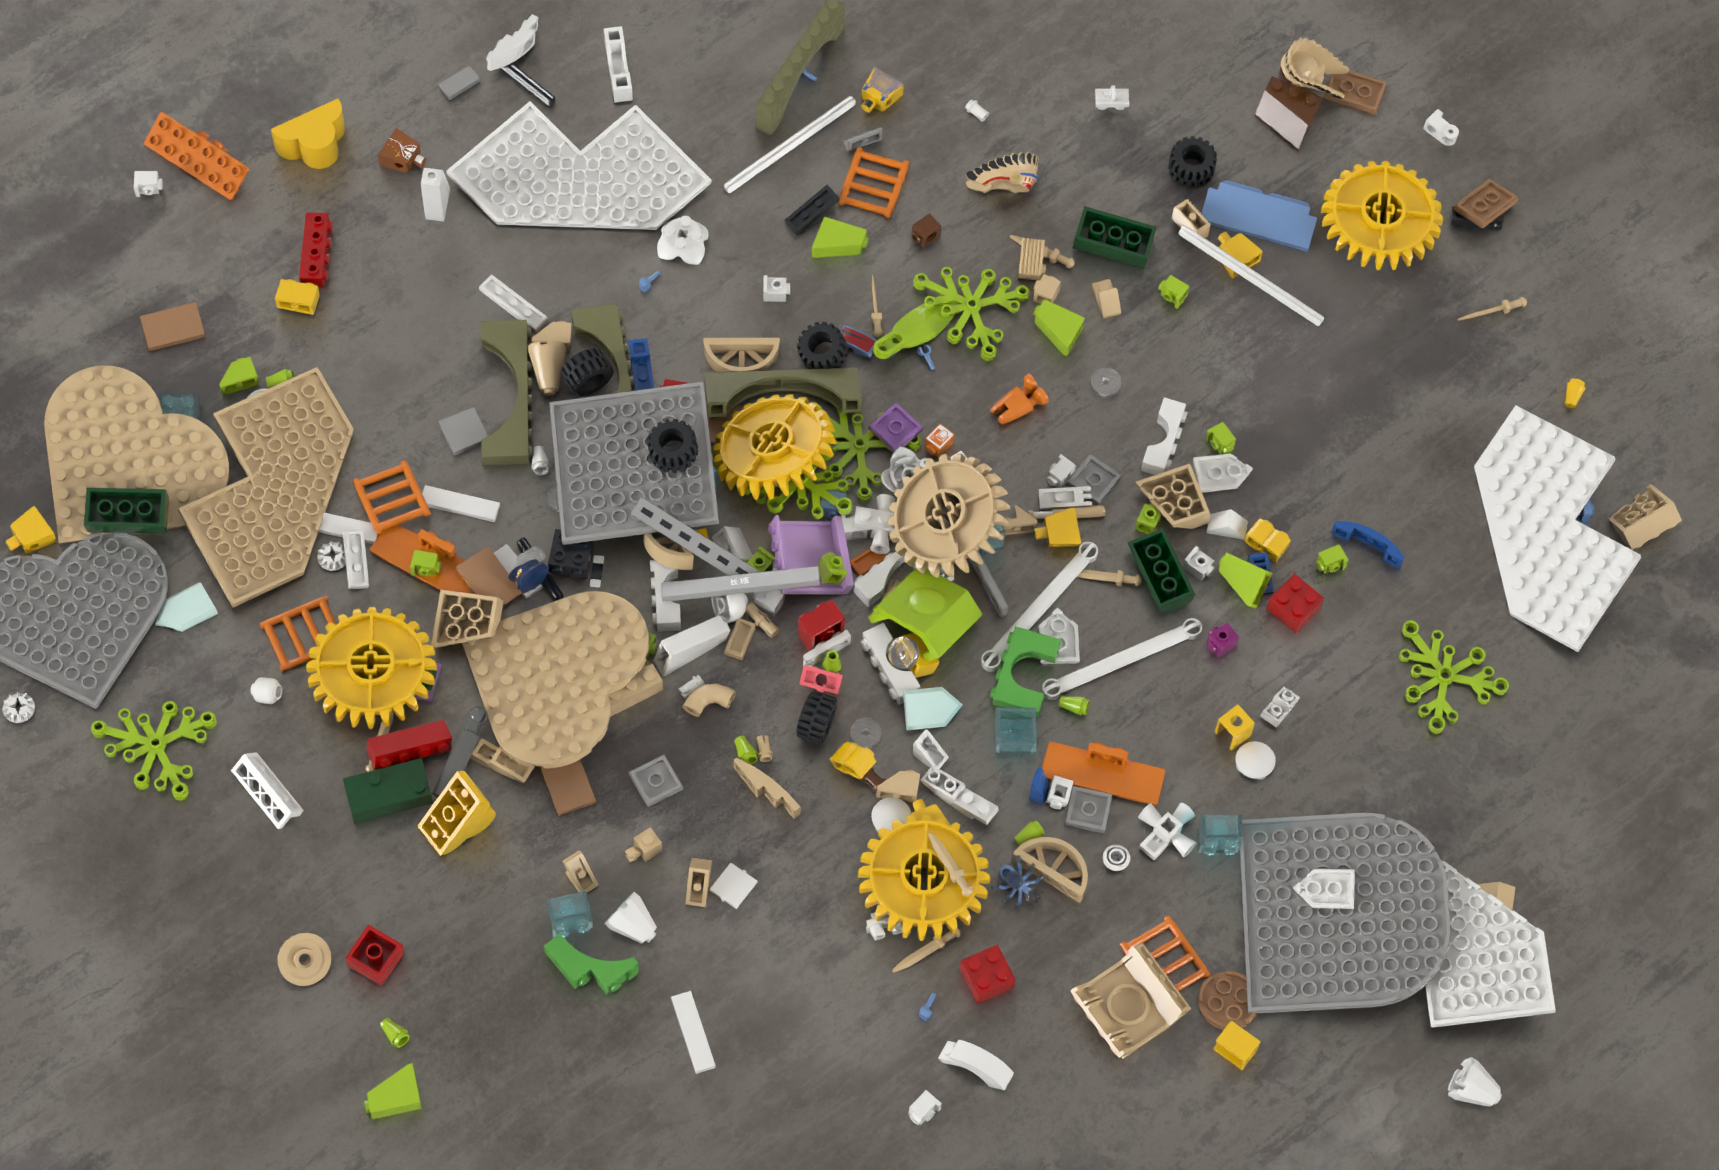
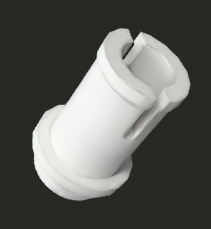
(977, 110)
(690, 686)

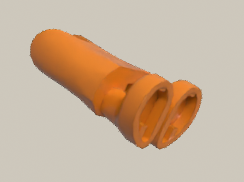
(1017, 401)

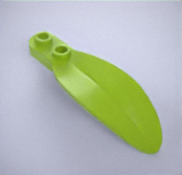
(913, 330)

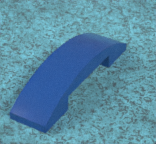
(641, 364)
(1371, 537)

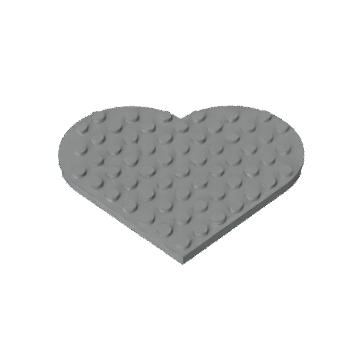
(80, 614)

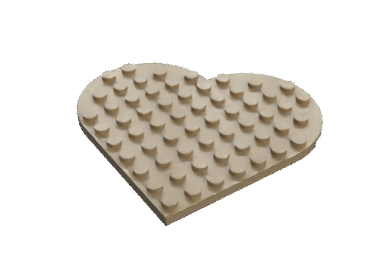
(112, 434)
(552, 674)

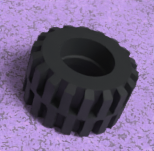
(1192, 149)
(819, 334)
(587, 372)
(669, 432)
(816, 717)

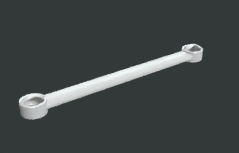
(1043, 602)
(1122, 659)

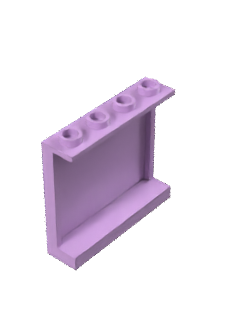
(804, 544)

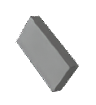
(459, 83)

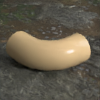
(707, 695)

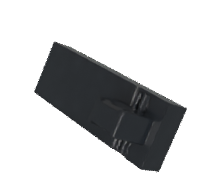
(812, 209)

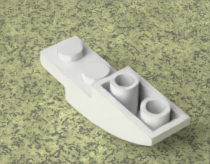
(515, 46)
(958, 796)

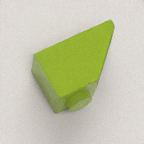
(239, 376)

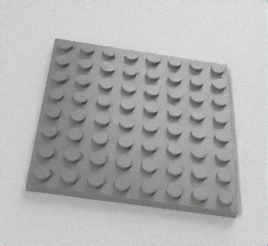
(608, 467)

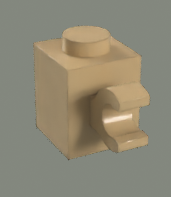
(645, 845)

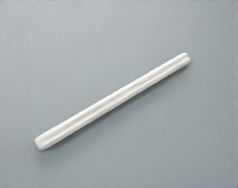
(789, 144)
(1251, 275)

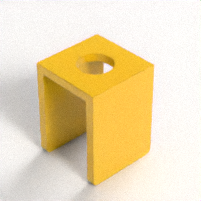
(1239, 733)
(1236, 1045)

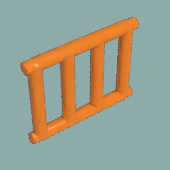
(892, 196)
(372, 512)
(286, 618)
(1179, 939)

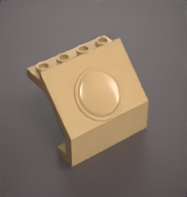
(1131, 1001)

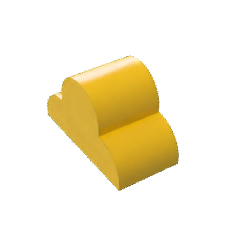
(312, 136)
(456, 814)

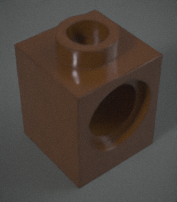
(926, 230)

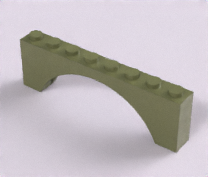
(823, 28)
(603, 328)
(834, 385)
(511, 441)

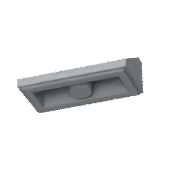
(863, 139)

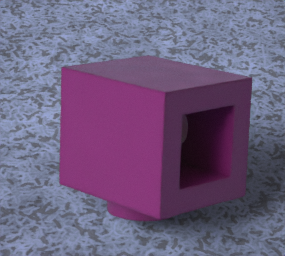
(1222, 639)

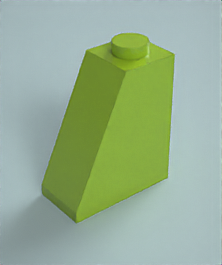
(839, 239)
(1058, 325)
(1245, 578)
(394, 1095)

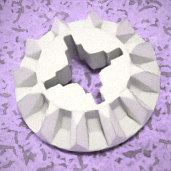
(325, 560)
(25, 712)

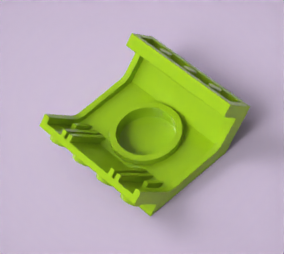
(931, 609)

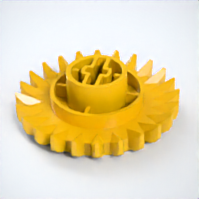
(1394, 194)
(773, 444)
(371, 666)
(910, 849)

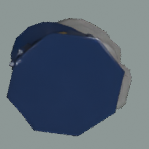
(528, 569)

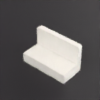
(733, 541)

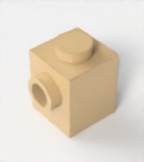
(1046, 289)

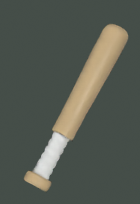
(1081, 512)

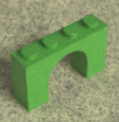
(1022, 645)

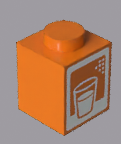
(939, 441)

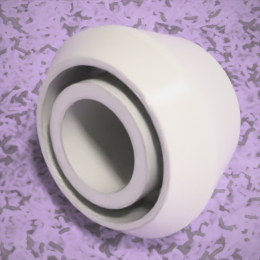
(1116, 857)

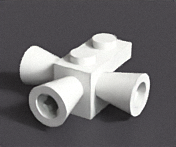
(877, 522)
(1166, 830)

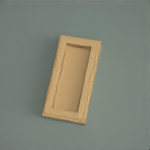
(740, 639)

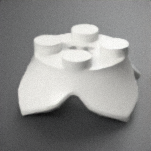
(673, 244)
(901, 465)

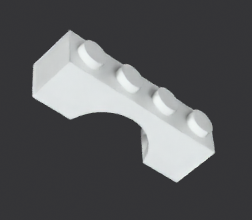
(617, 64)
(1169, 417)
(667, 613)
(877, 643)

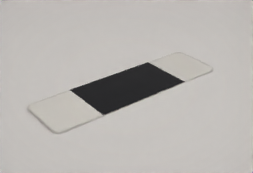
(596, 571)

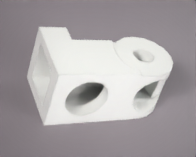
(1441, 129)

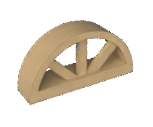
(741, 346)
(668, 557)
(1059, 881)

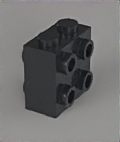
(570, 558)

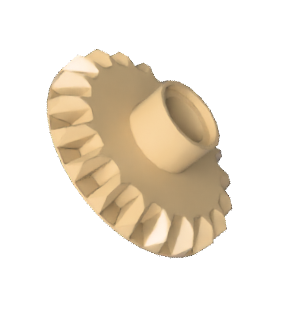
(313, 968)

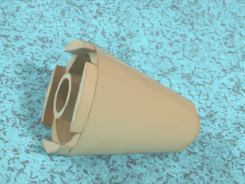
(547, 364)

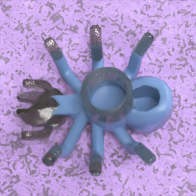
(1017, 882)

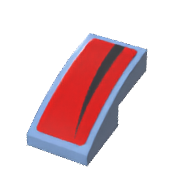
(858, 341)

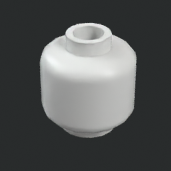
(266, 690)

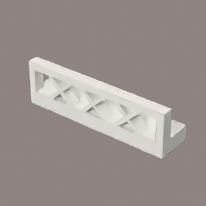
(269, 785)

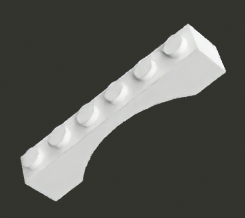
(873, 584)

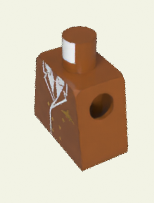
(401, 152)

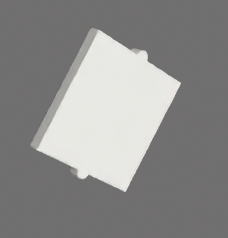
(733, 885)

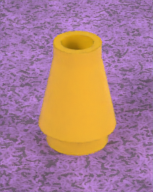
(1574, 392)

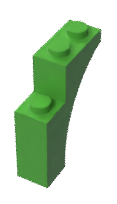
(580, 967)

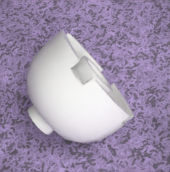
(729, 606)

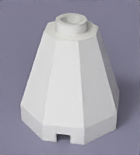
(633, 920)
(1474, 1085)

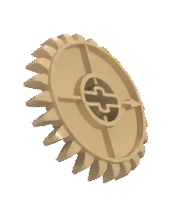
(947, 514)

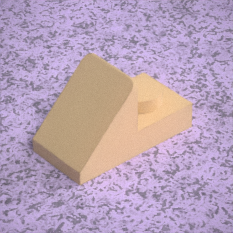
(1106, 298)
(1020, 523)
(580, 872)

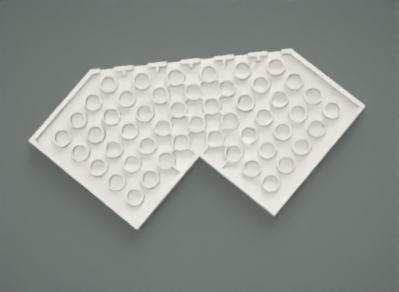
(539, 178)
(1551, 566)
(1492, 961)

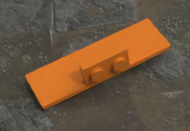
(197, 155)
(398, 545)
(1104, 771)

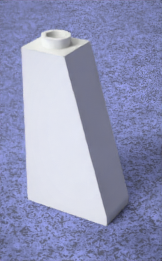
(434, 194)
(690, 644)

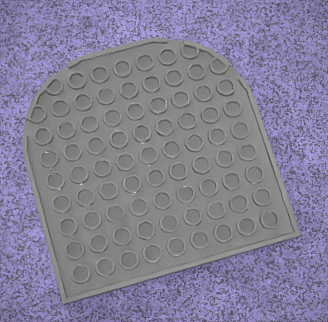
(1340, 956)

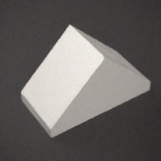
(1227, 524)
(929, 751)

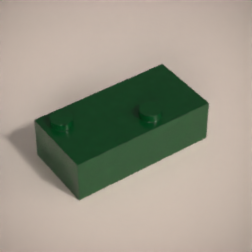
(1114, 237)
(126, 510)
(388, 790)

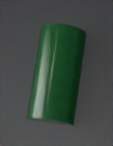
(1162, 571)

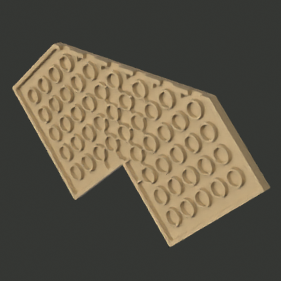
(268, 523)

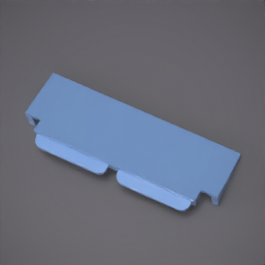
(1260, 215)

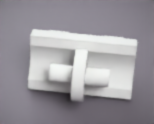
(1112, 98)
(876, 928)

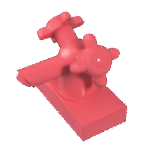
(821, 679)

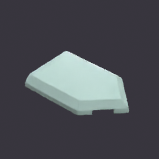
(186, 609)
(929, 708)

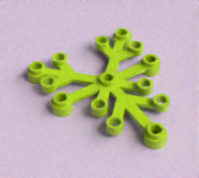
(950, 295)
(862, 471)
(817, 491)
(1431, 657)
(132, 737)

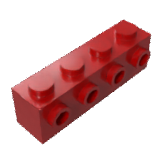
(314, 249)
(409, 744)

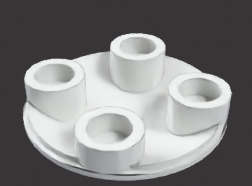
(1255, 760)
(888, 810)

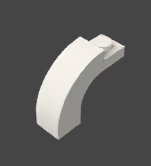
(979, 1061)

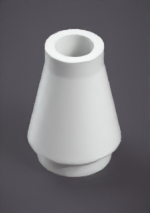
(540, 462)

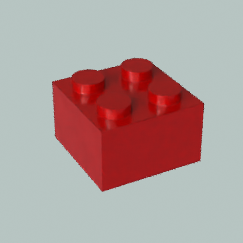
(1295, 603)
(820, 624)
(374, 955)
(987, 974)

